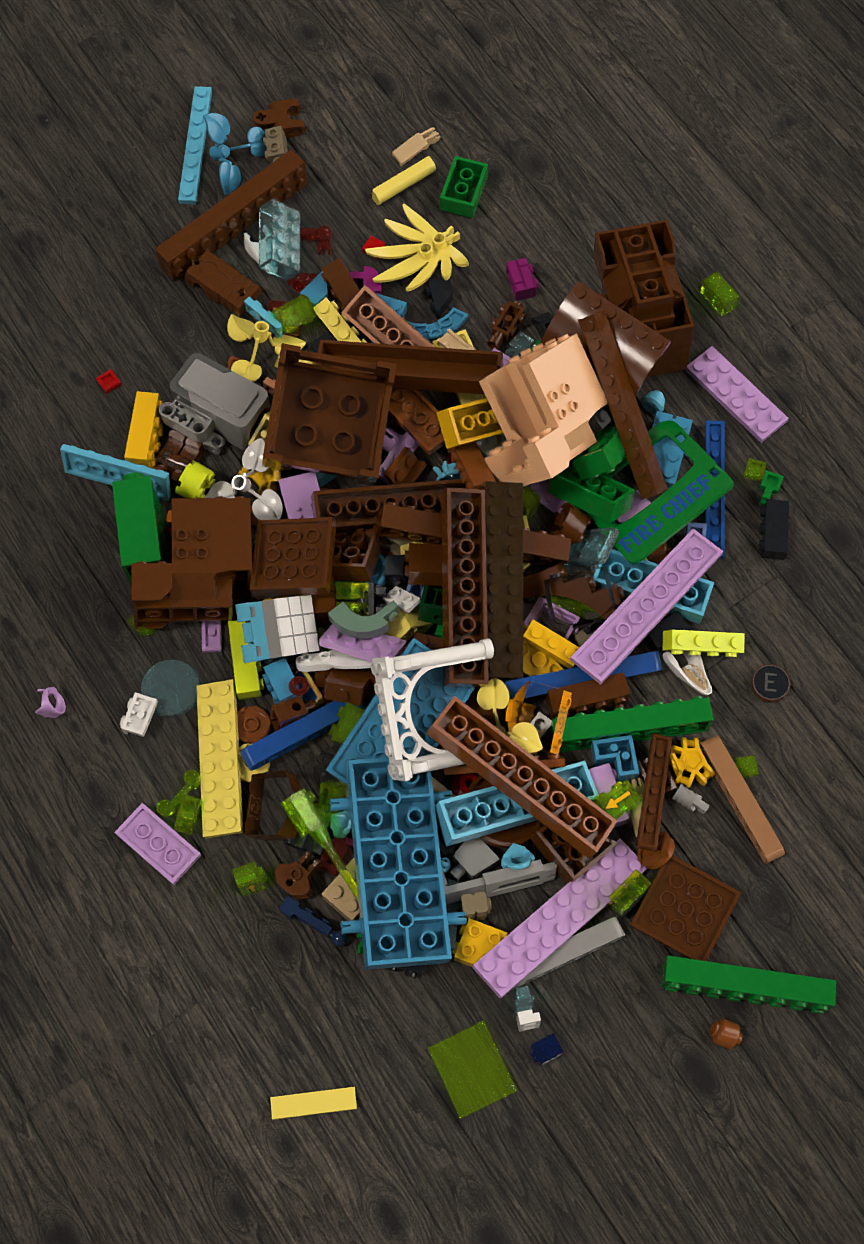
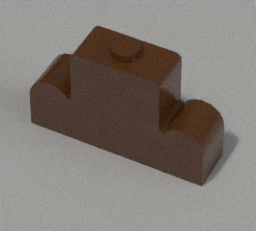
(346, 684)

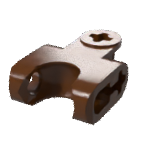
(279, 115)

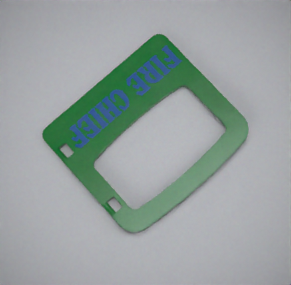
(676, 506)

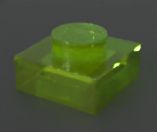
(755, 469)
(747, 766)

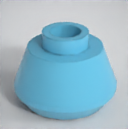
(653, 401)

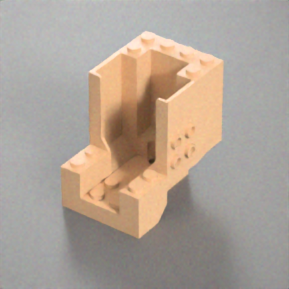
(542, 410)

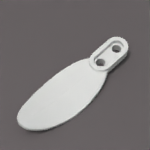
(329, 660)

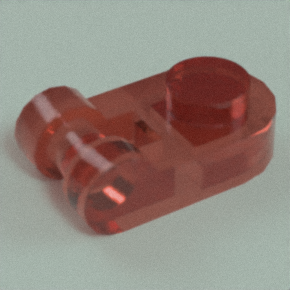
(341, 848)

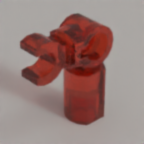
(323, 235)

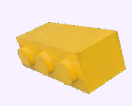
(549, 643)

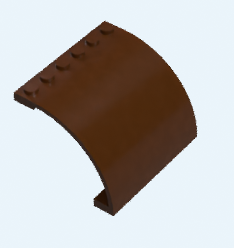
(636, 342)

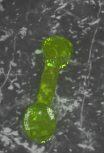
(167, 808)

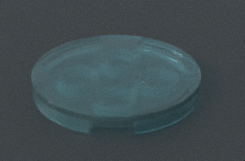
(172, 685)

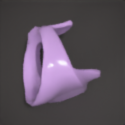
(46, 708)

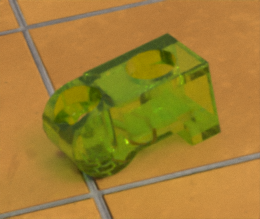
(187, 814)

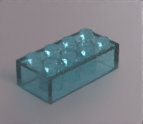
(279, 239)

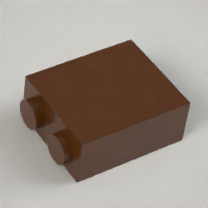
(424, 564)

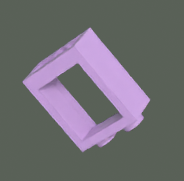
(560, 613)

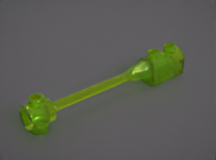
(311, 821)

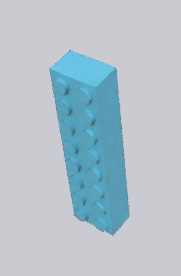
(492, 811)

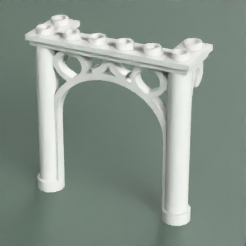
(385, 673)

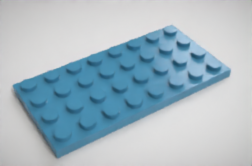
(426, 704)

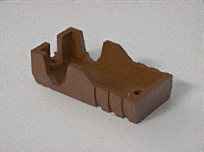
(221, 282)

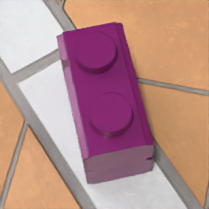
(521, 279)

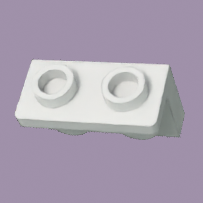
(138, 714)

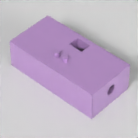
(297, 494)

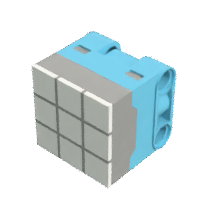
(277, 628)

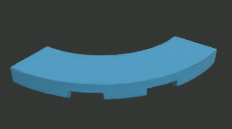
(433, 331)

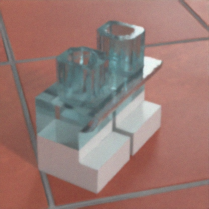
(523, 1010)

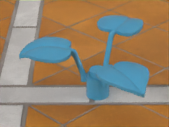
(217, 130)

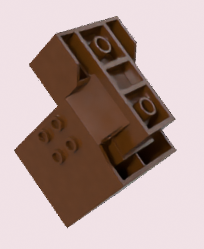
(642, 280)
(207, 565)

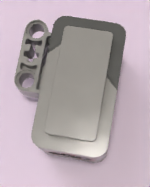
(215, 401)

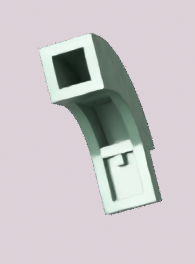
(363, 626)

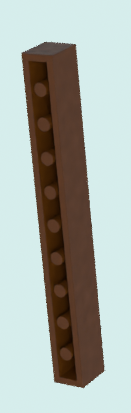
(623, 404)

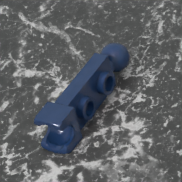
(292, 909)

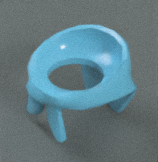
(449, 472)

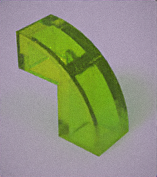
(328, 790)

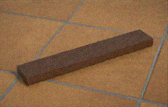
(654, 792)

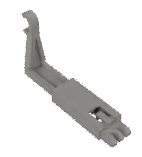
(502, 881)

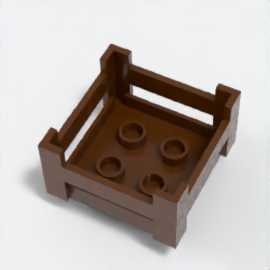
(328, 415)

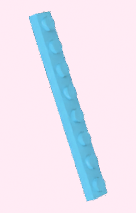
(195, 146)

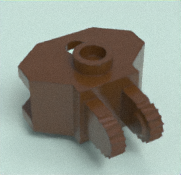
(298, 875)

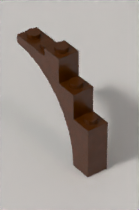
(578, 588)

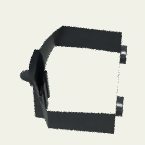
(587, 624)

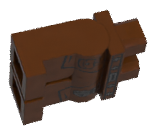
(177, 455)

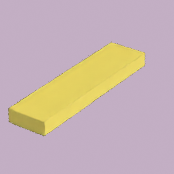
(313, 1103)

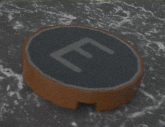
(770, 683)

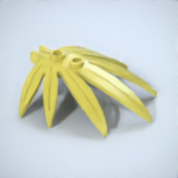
(433, 249)

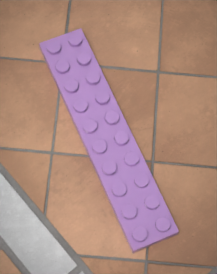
(646, 606)
(556, 921)

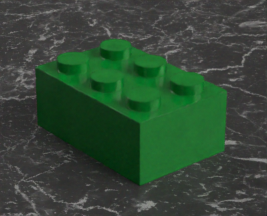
(463, 187)

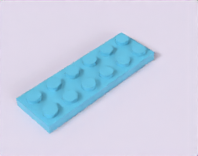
(109, 469)

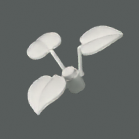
(269, 504)

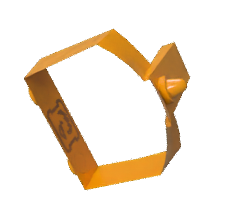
(522, 712)

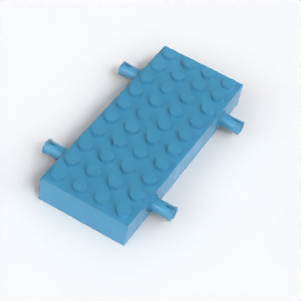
(397, 867)

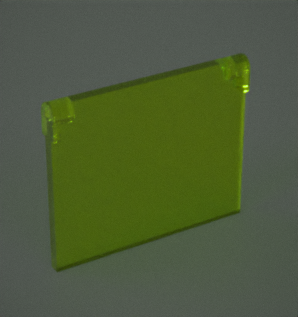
(472, 1069)

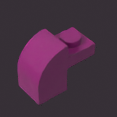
(366, 278)

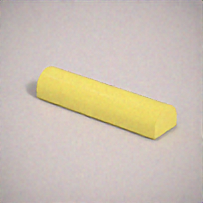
(403, 180)

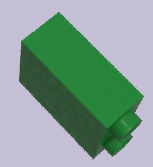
(139, 522)

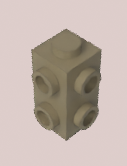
(275, 143)

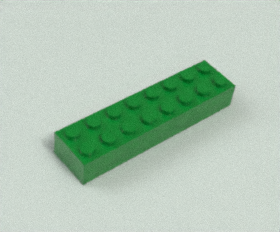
(640, 721)
(749, 984)

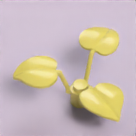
(241, 329)
(497, 696)

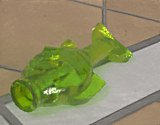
(571, 605)

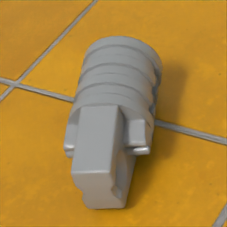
(690, 799)

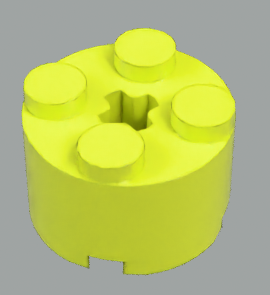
(195, 481)

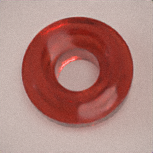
(298, 680)

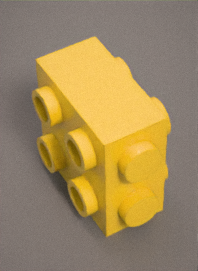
(476, 942)

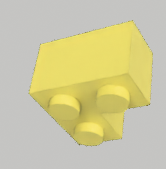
(407, 625)

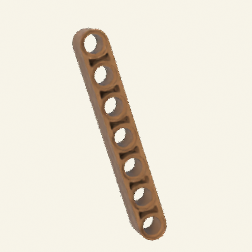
(742, 799)

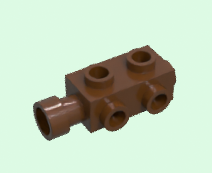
(504, 326)

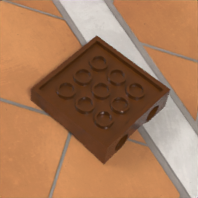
(293, 557)
(685, 909)

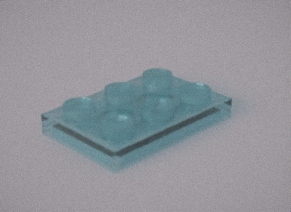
(593, 548)

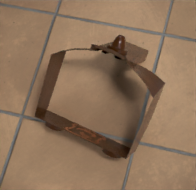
(256, 787)

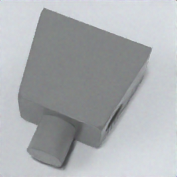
(473, 859)

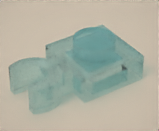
(519, 343)

